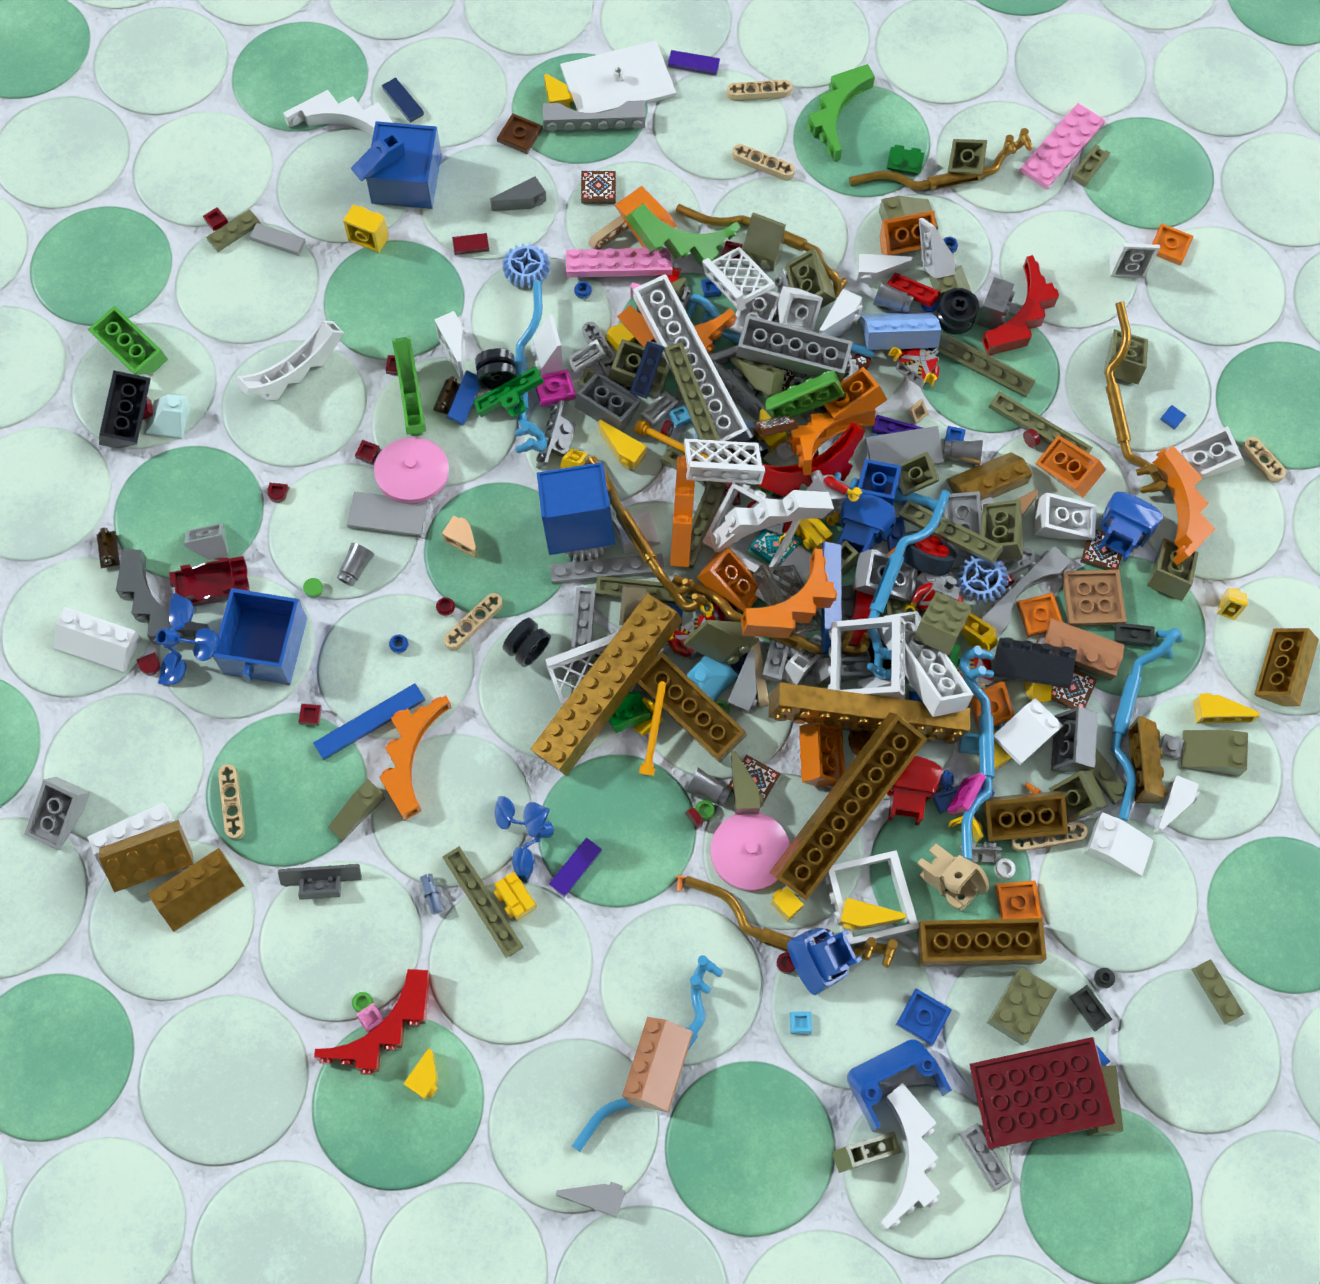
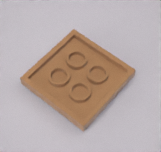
(1093, 597)

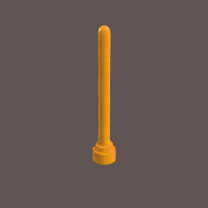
(643, 428)
(648, 767)

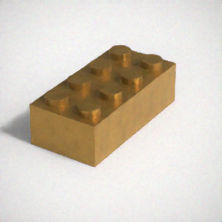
(146, 856)

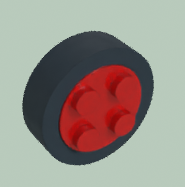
(930, 555)

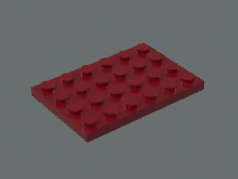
(1042, 1093)

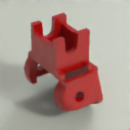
(914, 788)

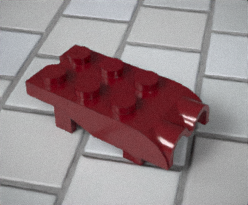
(210, 580)

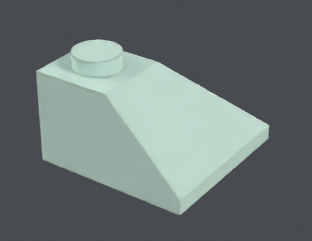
(168, 417)

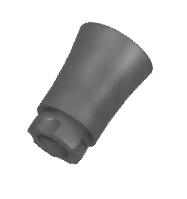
(893, 298)
(964, 451)
(354, 564)
(708, 788)

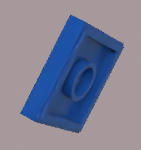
(923, 1017)

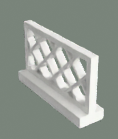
(726, 283)
(723, 470)
(570, 657)

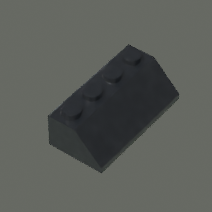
(124, 410)
(1034, 662)

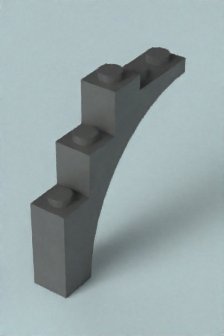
(133, 585)

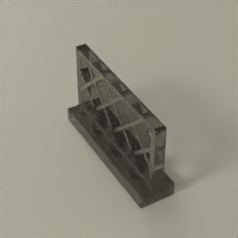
(772, 594)

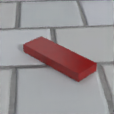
(920, 292)

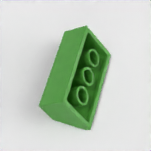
(127, 342)
(805, 396)

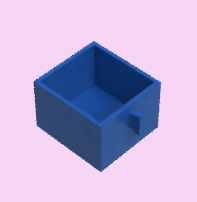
(413, 177)
(575, 508)
(260, 636)

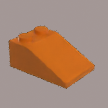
(636, 199)
(860, 393)
(1071, 466)
(730, 579)

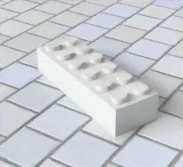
(930, 671)

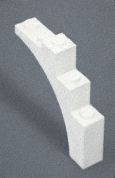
(292, 369)
(768, 513)
(919, 1156)

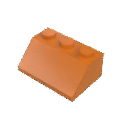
(903, 233)
(821, 754)

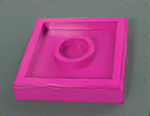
(556, 387)
(966, 794)

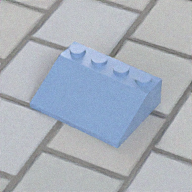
(901, 330)

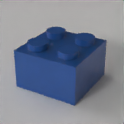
(880, 479)

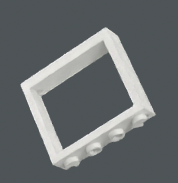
(751, 563)
(897, 686)
(901, 890)

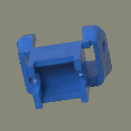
(864, 520)
(1132, 523)
(819, 961)

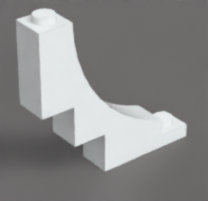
(325, 110)

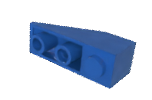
(379, 155)

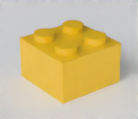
(366, 228)

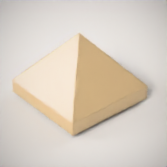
(918, 411)

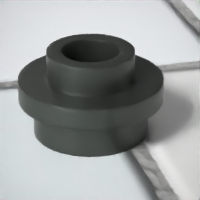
(1100, 982)

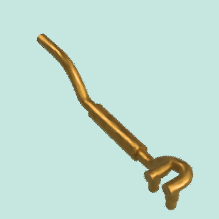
(950, 179)
(789, 239)
(1118, 411)
(647, 553)
(796, 641)
(780, 940)

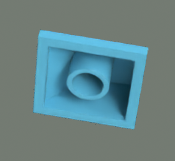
(712, 676)

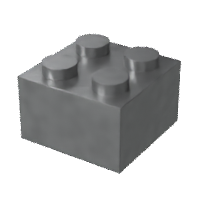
(996, 304)

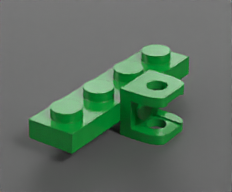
(510, 394)

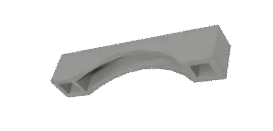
(628, 115)
(1047, 569)

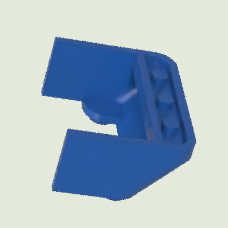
(866, 1076)

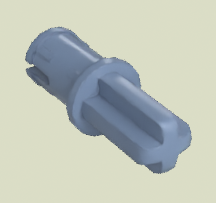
(431, 894)

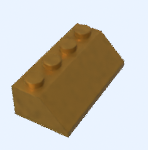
(993, 477)
(1287, 666)
(1146, 760)
(1025, 816)
(196, 889)

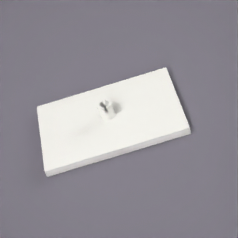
(618, 77)

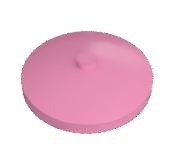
(411, 470)
(747, 850)

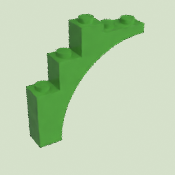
(842, 90)
(657, 234)
(409, 386)

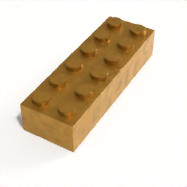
(692, 708)
(981, 942)

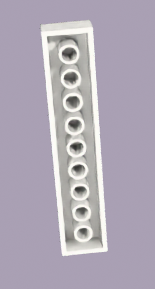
(672, 325)

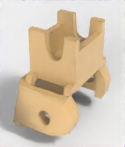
(956, 875)

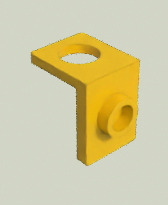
(644, 727)
(976, 827)

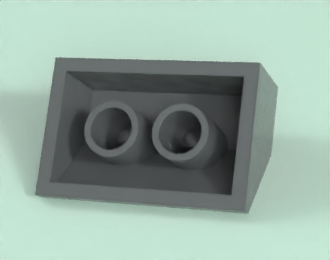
(607, 401)
(1076, 741)

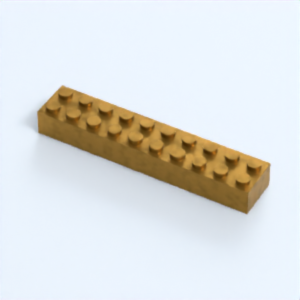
(606, 684)
(861, 711)
(848, 805)

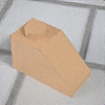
(459, 535)

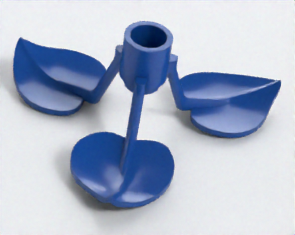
(205, 645)
(534, 819)

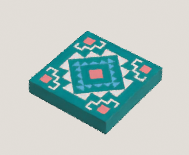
(767, 546)

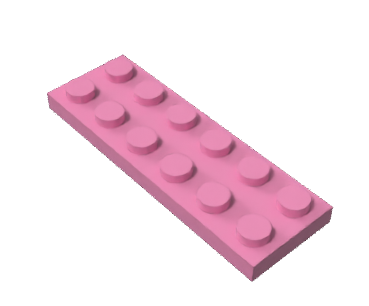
(1062, 146)
(618, 262)

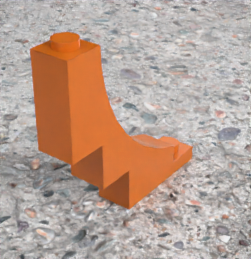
(1181, 479)

